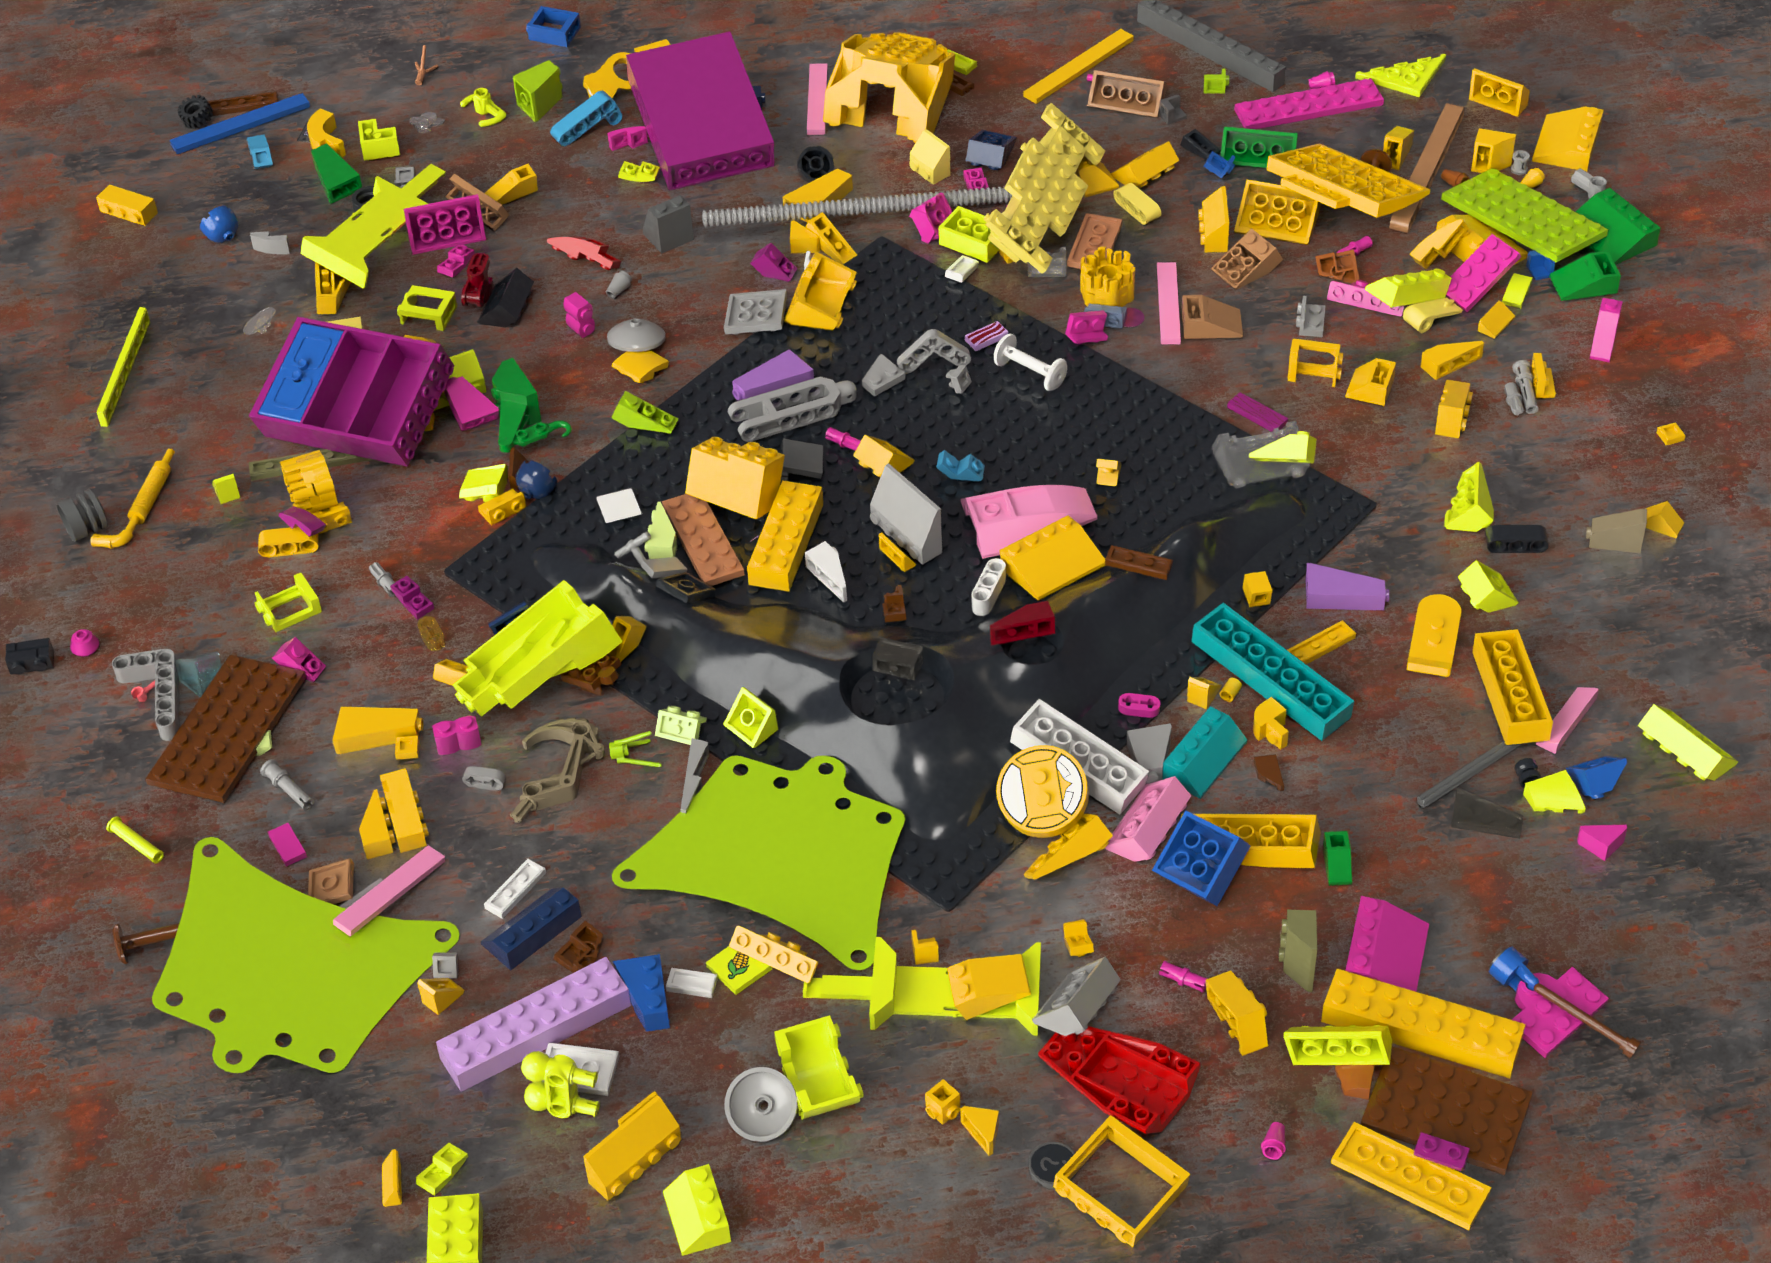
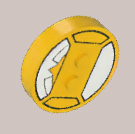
(1042, 791)

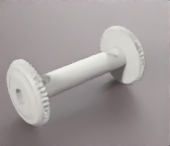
(1053, 374)

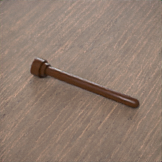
(1627, 1044)

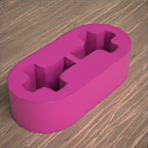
(1139, 705)

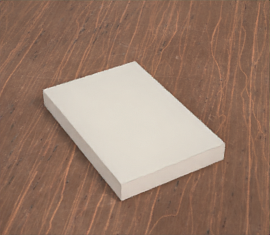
(592, 1060)

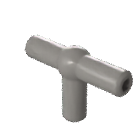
(633, 545)

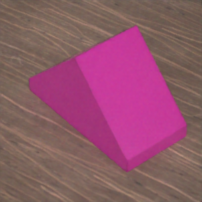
(1602, 839)

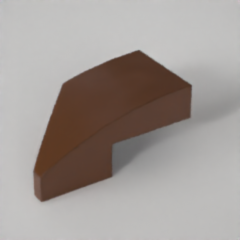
(894, 606)

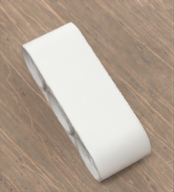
(988, 587)

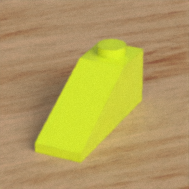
(1291, 448)

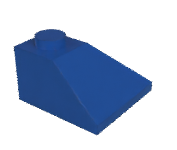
(1597, 775)

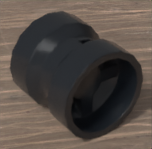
(1527, 771)

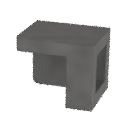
(1170, 109)

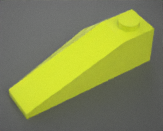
(1472, 505)

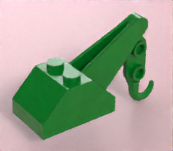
(519, 407)

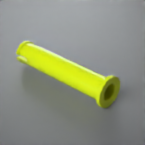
(116, 826)

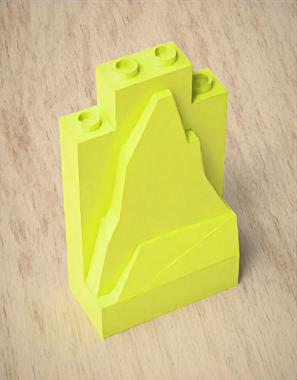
(535, 646)

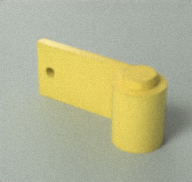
(1423, 314)

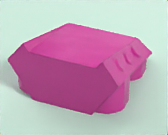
(930, 216)

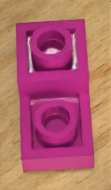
(975, 179)
(456, 261)

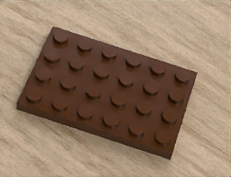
(1449, 1104)

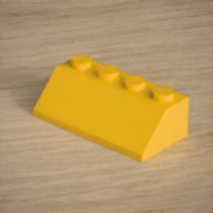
(632, 1148)

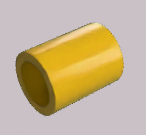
(1230, 689)

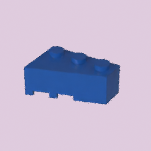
(646, 990)

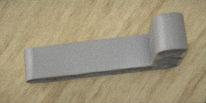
(159, 666)

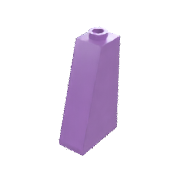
(772, 375)
(1343, 590)

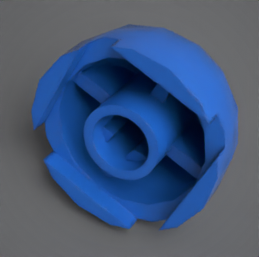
(220, 225)

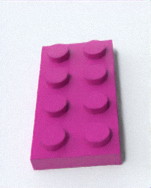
(1481, 272)

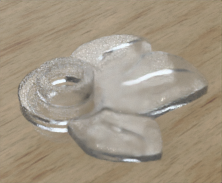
(426, 121)

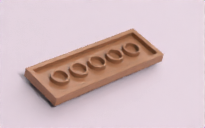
(703, 539)

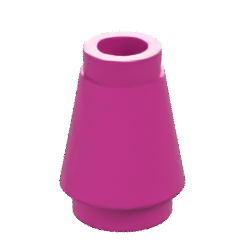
(1322, 80)
(1274, 1141)

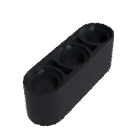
(1516, 539)

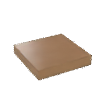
(332, 882)

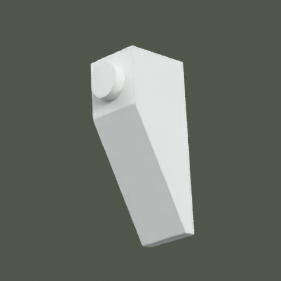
(826, 566)

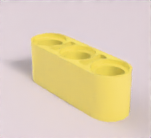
(1137, 203)

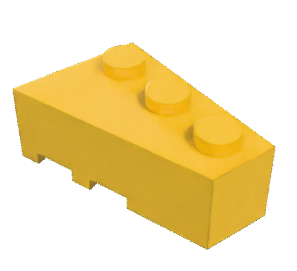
(329, 290)
(403, 810)
(1240, 1010)

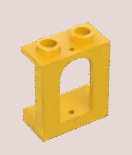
(1329, 371)

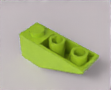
(642, 415)

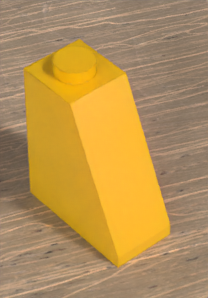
(1398, 144)

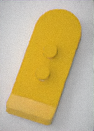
(1434, 635)

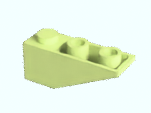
(663, 537)

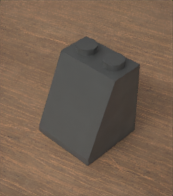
(669, 224)

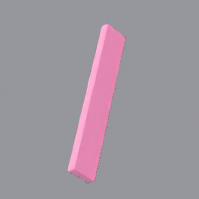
(816, 99)
(1168, 303)
(388, 890)

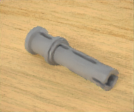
(1524, 380)
(281, 779)

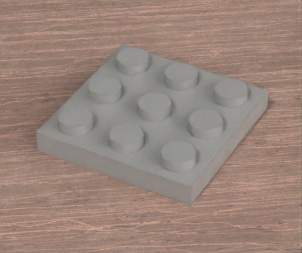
(755, 311)

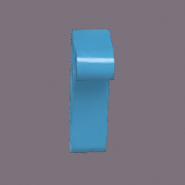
(585, 117)

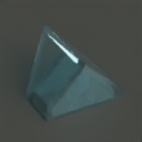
(198, 671)

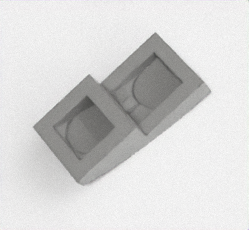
(270, 244)

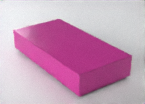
(287, 844)

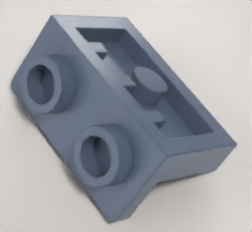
(1115, 315)

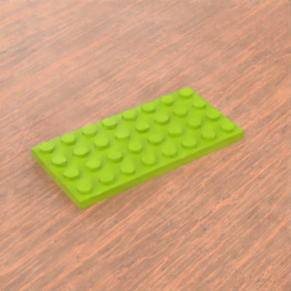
(1524, 214)

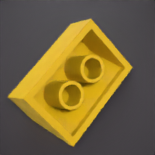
(1498, 93)
(1147, 166)
(1214, 222)

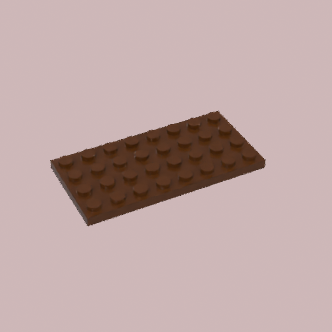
(226, 728)

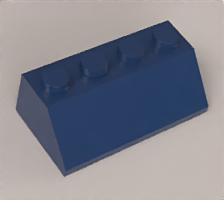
(533, 927)

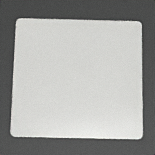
(618, 505)

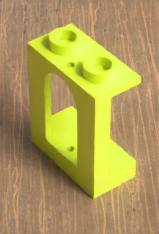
(440, 316)
(301, 589)

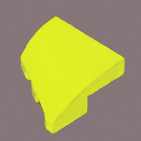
(1554, 793)

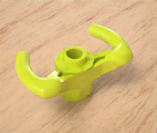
(484, 105)

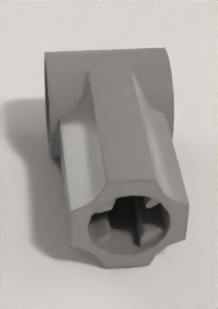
(1589, 183)

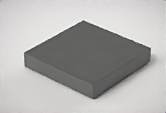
(802, 458)

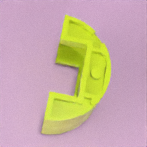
(816, 1067)

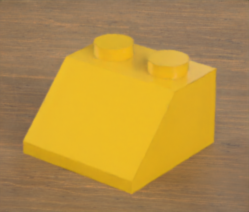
(877, 453)

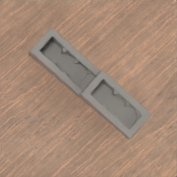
(693, 783)

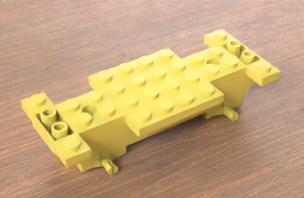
(1043, 190)

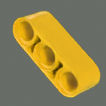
(286, 542)

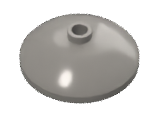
(636, 335)
(745, 1099)

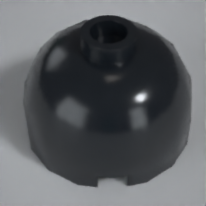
(814, 163)

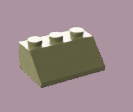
(1299, 946)

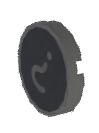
(1047, 1161)

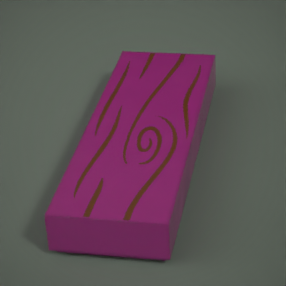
(1257, 412)

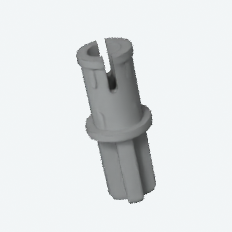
(1513, 398)
(383, 578)

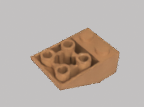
(1247, 260)
(1209, 318)

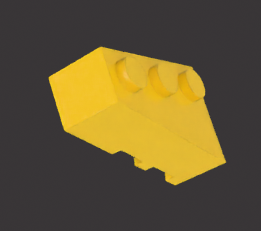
(1453, 409)

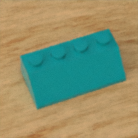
(1204, 752)

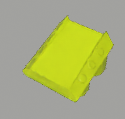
(484, 483)

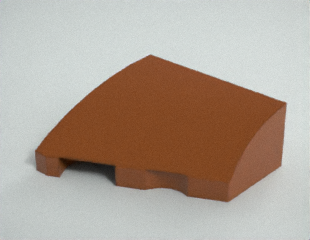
(1338, 266)
(1355, 1079)

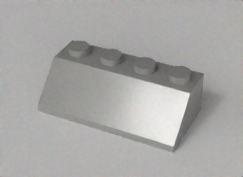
(1078, 998)

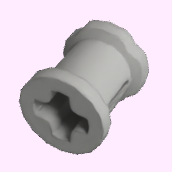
(1520, 162)

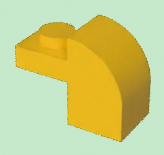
(1269, 723)

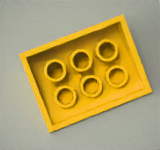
(1569, 138)
(1277, 213)
(1475, 237)
(1052, 558)

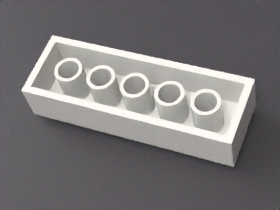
(1109, 773)

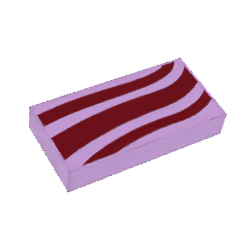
(986, 336)

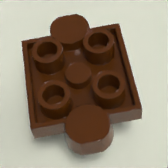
(594, 675)

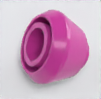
(84, 643)

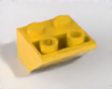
(1492, 150)
(1372, 382)

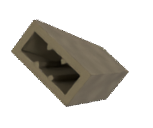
(1618, 531)

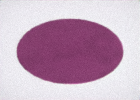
(1133, 318)

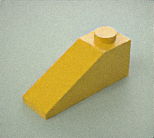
(830, 239)
(1450, 357)

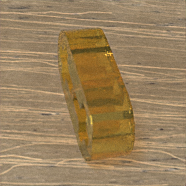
(427, 635)

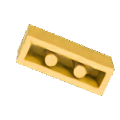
(127, 205)

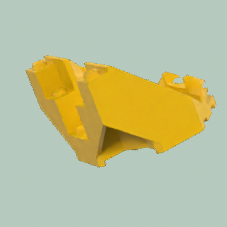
(899, 60)

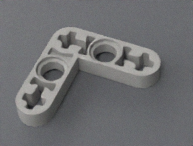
(936, 346)

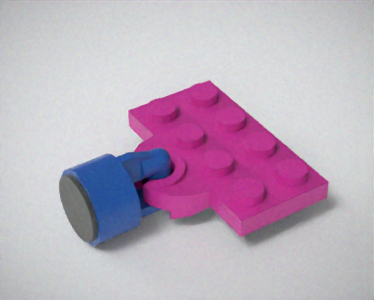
(1545, 1022)

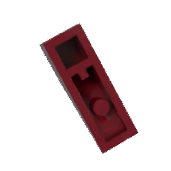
(1025, 623)

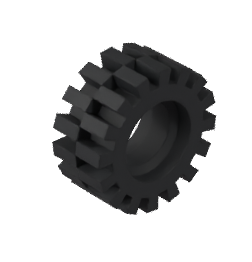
(187, 110)

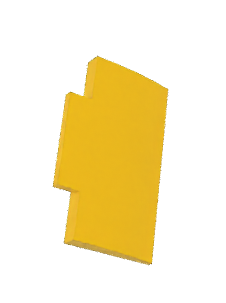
(1343, 180)

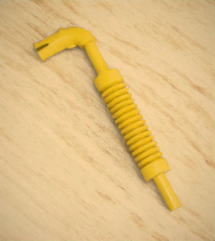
(141, 505)

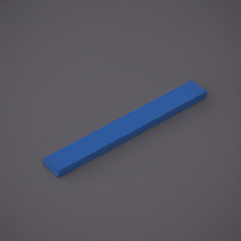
(239, 123)

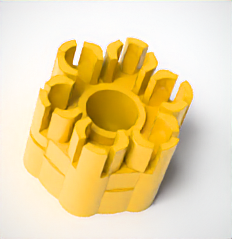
(1107, 279)
(309, 482)

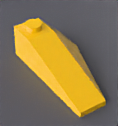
(1081, 840)

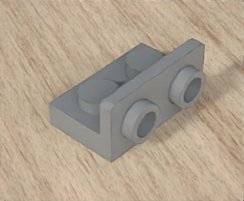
(1311, 319)

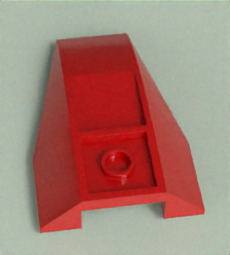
(1124, 1075)

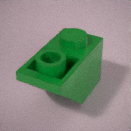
(1337, 858)

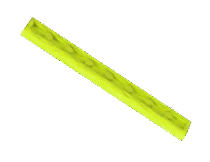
(123, 367)

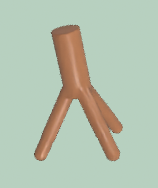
(421, 71)

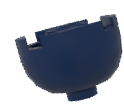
(534, 480)

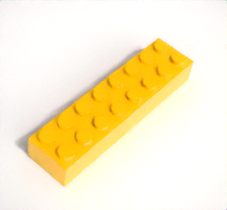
(1425, 1022)

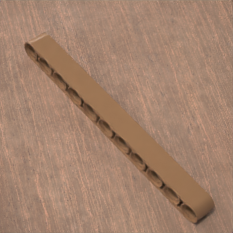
(1430, 163)

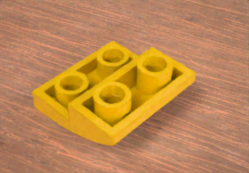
(640, 365)

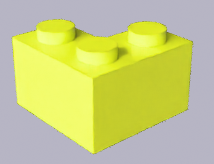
(377, 142)

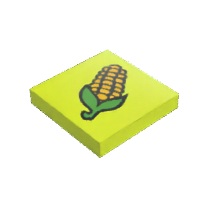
(736, 969)

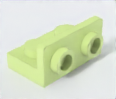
(679, 725)

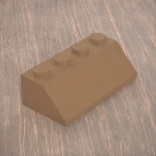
(1126, 93)

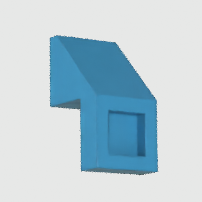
(259, 151)
(965, 469)

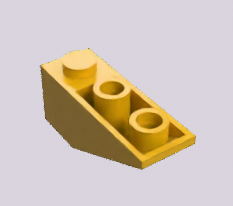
(514, 185)
(374, 830)

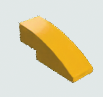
(1439, 243)

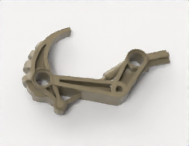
(564, 786)

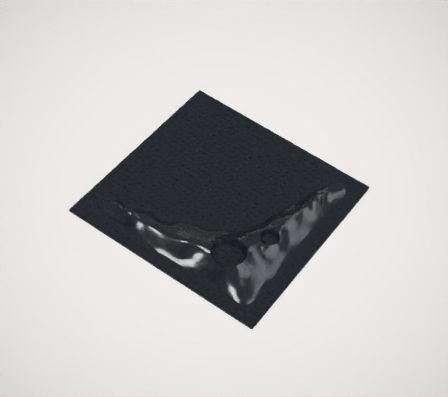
(808, 655)

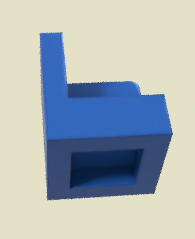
(1539, 265)

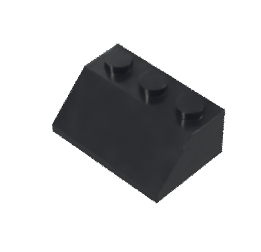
(507, 300)

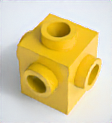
(942, 1102)

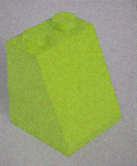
(538, 89)

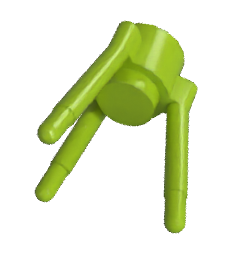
(620, 749)

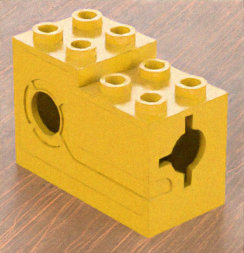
(735, 476)

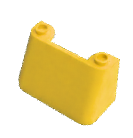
(820, 294)

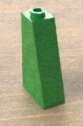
(335, 173)

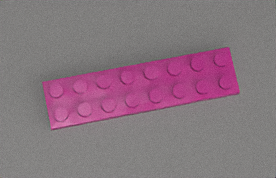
(1309, 104)

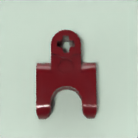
(478, 285)

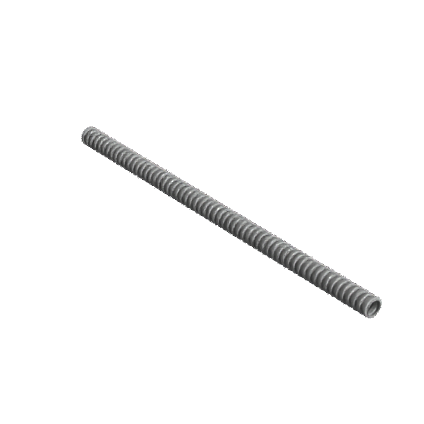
(851, 206)

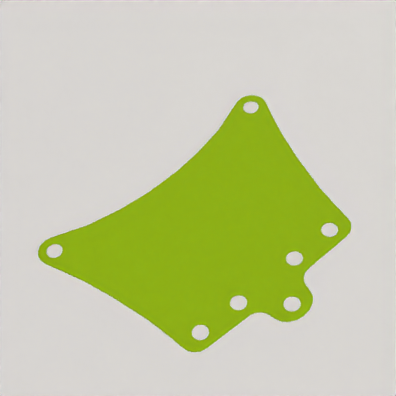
(780, 852)
(284, 965)

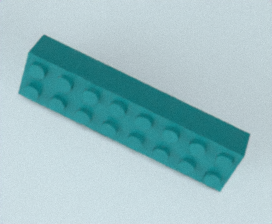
(1272, 671)

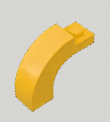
(319, 128)

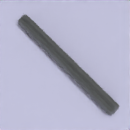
(1464, 773)

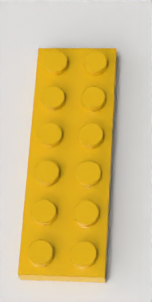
(1411, 1177)

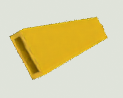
(828, 187)
(373, 727)

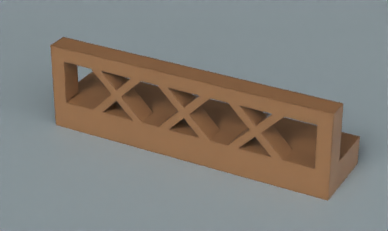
(485, 202)

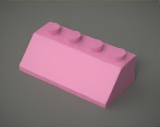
(1149, 819)

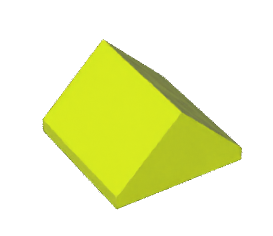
(751, 718)

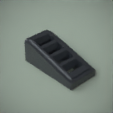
(1192, 141)

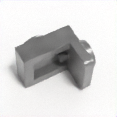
(404, 175)

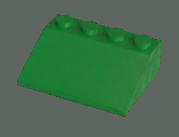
(1627, 227)

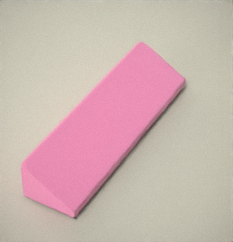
(1569, 717)

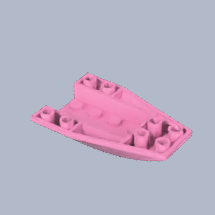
(1018, 512)

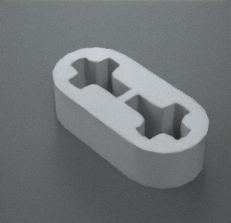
(484, 778)

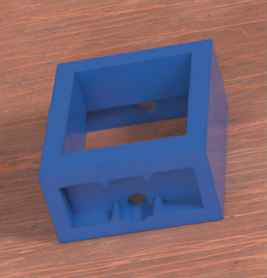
(562, 37)

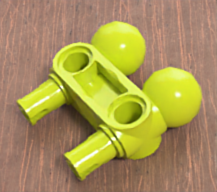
(560, 1087)

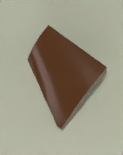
(580, 949)

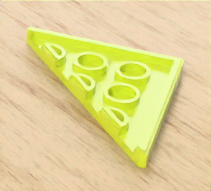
(1405, 76)

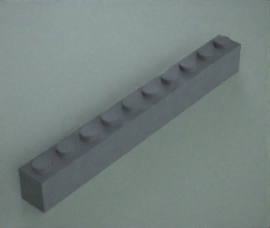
(1212, 44)

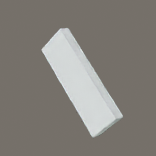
(515, 888)

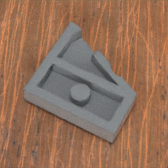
(882, 376)

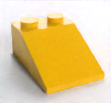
(987, 983)

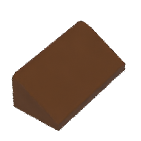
(516, 461)

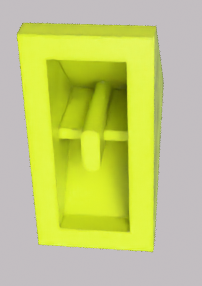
(226, 488)

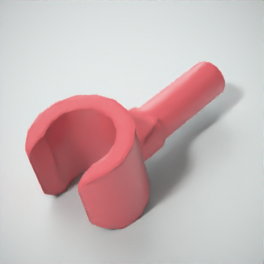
(141, 693)

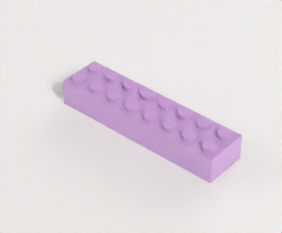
(532, 1023)

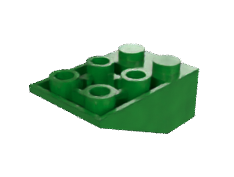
(1587, 277)

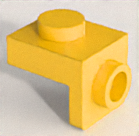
(1077, 938)

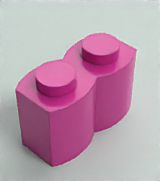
(579, 314)
(456, 735)

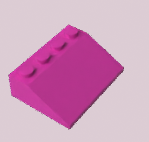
(444, 224)
(1387, 944)

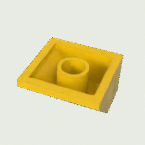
(1096, 177)

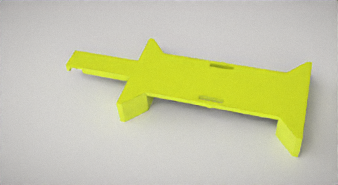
(354, 240)
(920, 989)

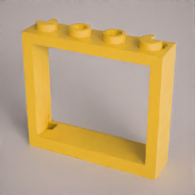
(1140, 1150)

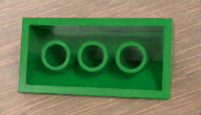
(1254, 146)

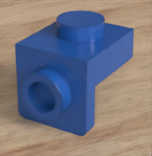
(1219, 165)

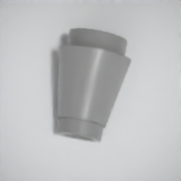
(618, 284)

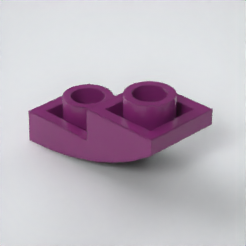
(303, 519)
(411, 597)

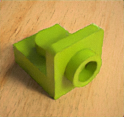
(1216, 83)

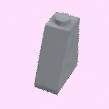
(1150, 749)

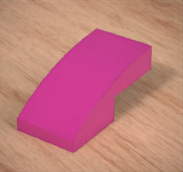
(627, 136)

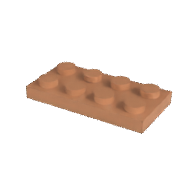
(1094, 233)

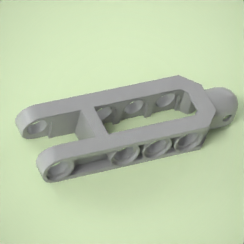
(766, 419)

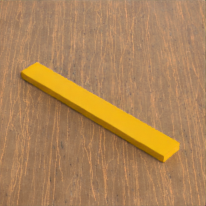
(1078, 66)

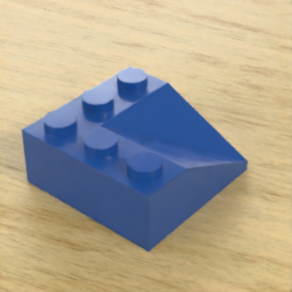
(1201, 858)

